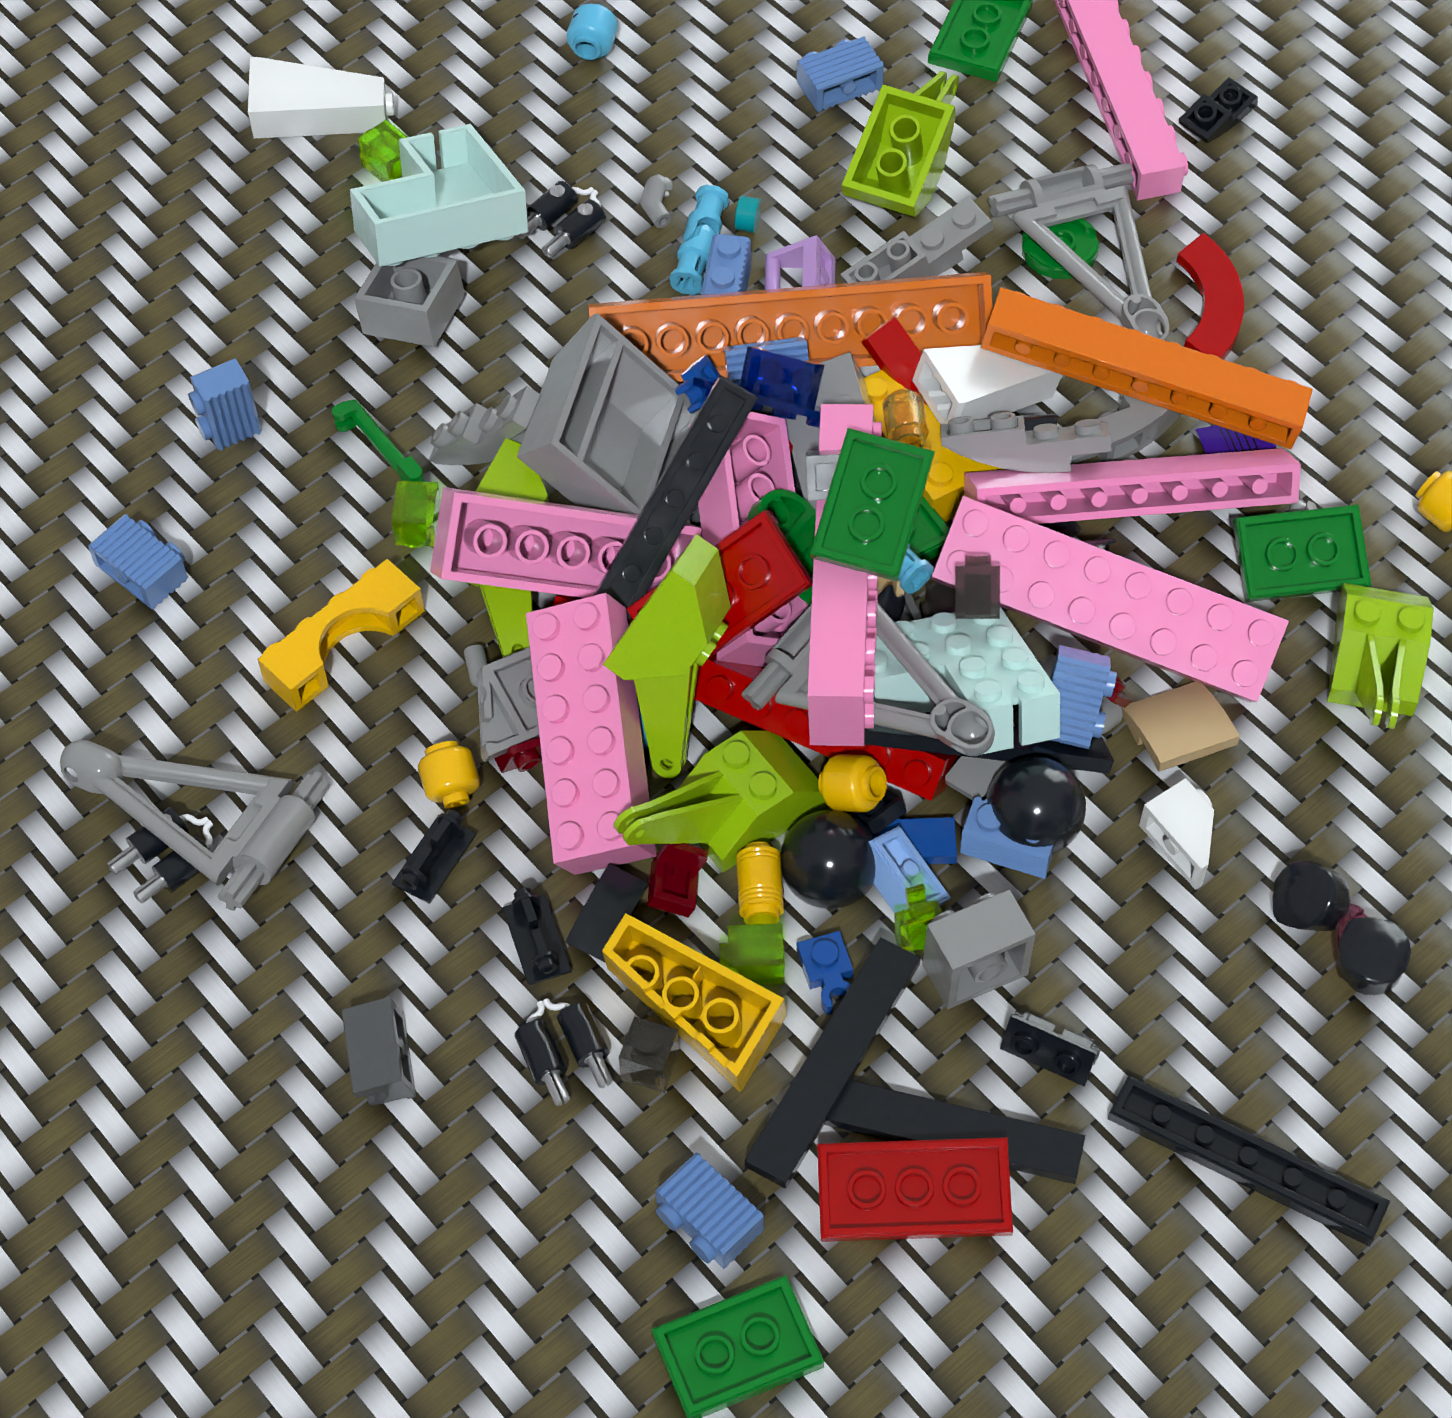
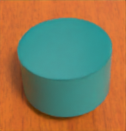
(747, 214)

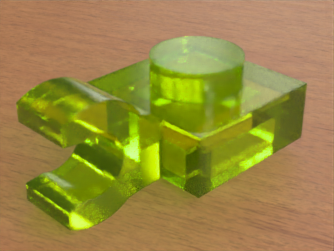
(912, 922)

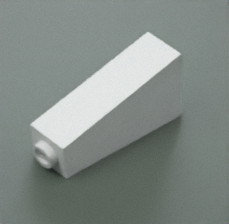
(313, 100)
(979, 383)

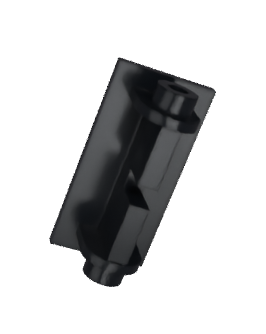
(435, 857)
(535, 937)
(1039, 1044)

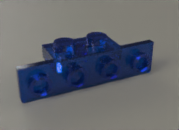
(779, 382)

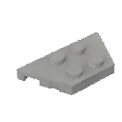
(506, 704)

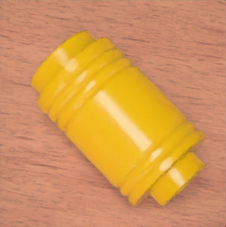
(759, 884)

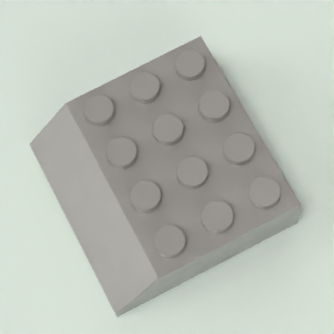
(605, 422)

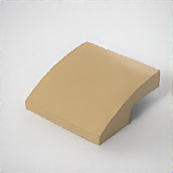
(1180, 725)

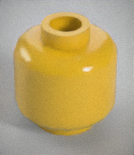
(1436, 500)
(448, 774)
(852, 783)

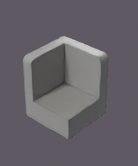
(973, 776)

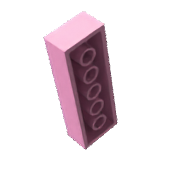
(750, 469)
(533, 543)
(586, 733)

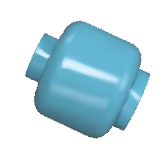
(592, 31)

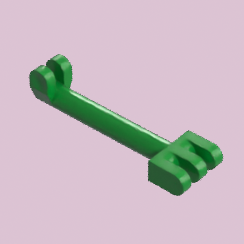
(351, 413)

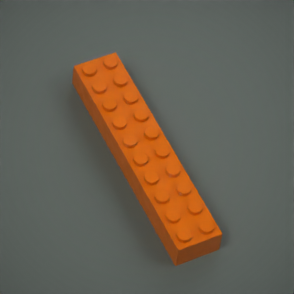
(830, 317)

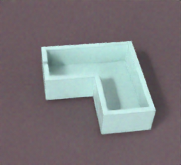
(440, 209)
(981, 664)

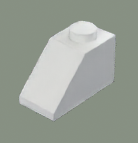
(1181, 828)

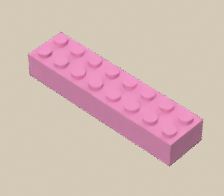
(1117, 601)
(842, 619)

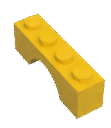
(378, 602)

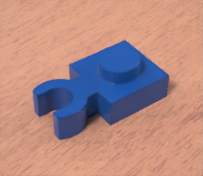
(700, 368)
(826, 965)

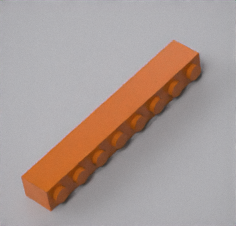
(1147, 368)

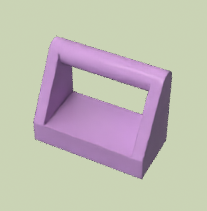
(808, 254)

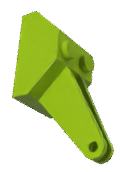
(904, 147)
(505, 605)
(668, 645)
(1380, 651)
(733, 797)

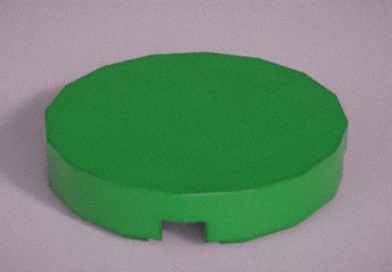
(1076, 234)

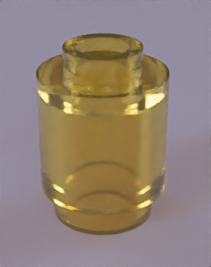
(905, 417)

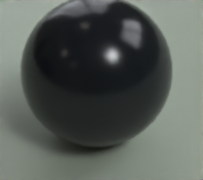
(1038, 802)
(828, 859)

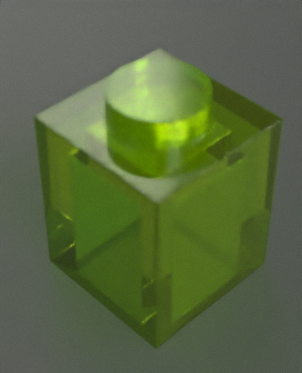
(381, 151)
(415, 513)
(755, 952)

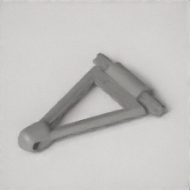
(1078, 195)
(951, 720)
(253, 845)

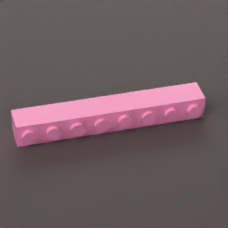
(1125, 95)
(1141, 486)

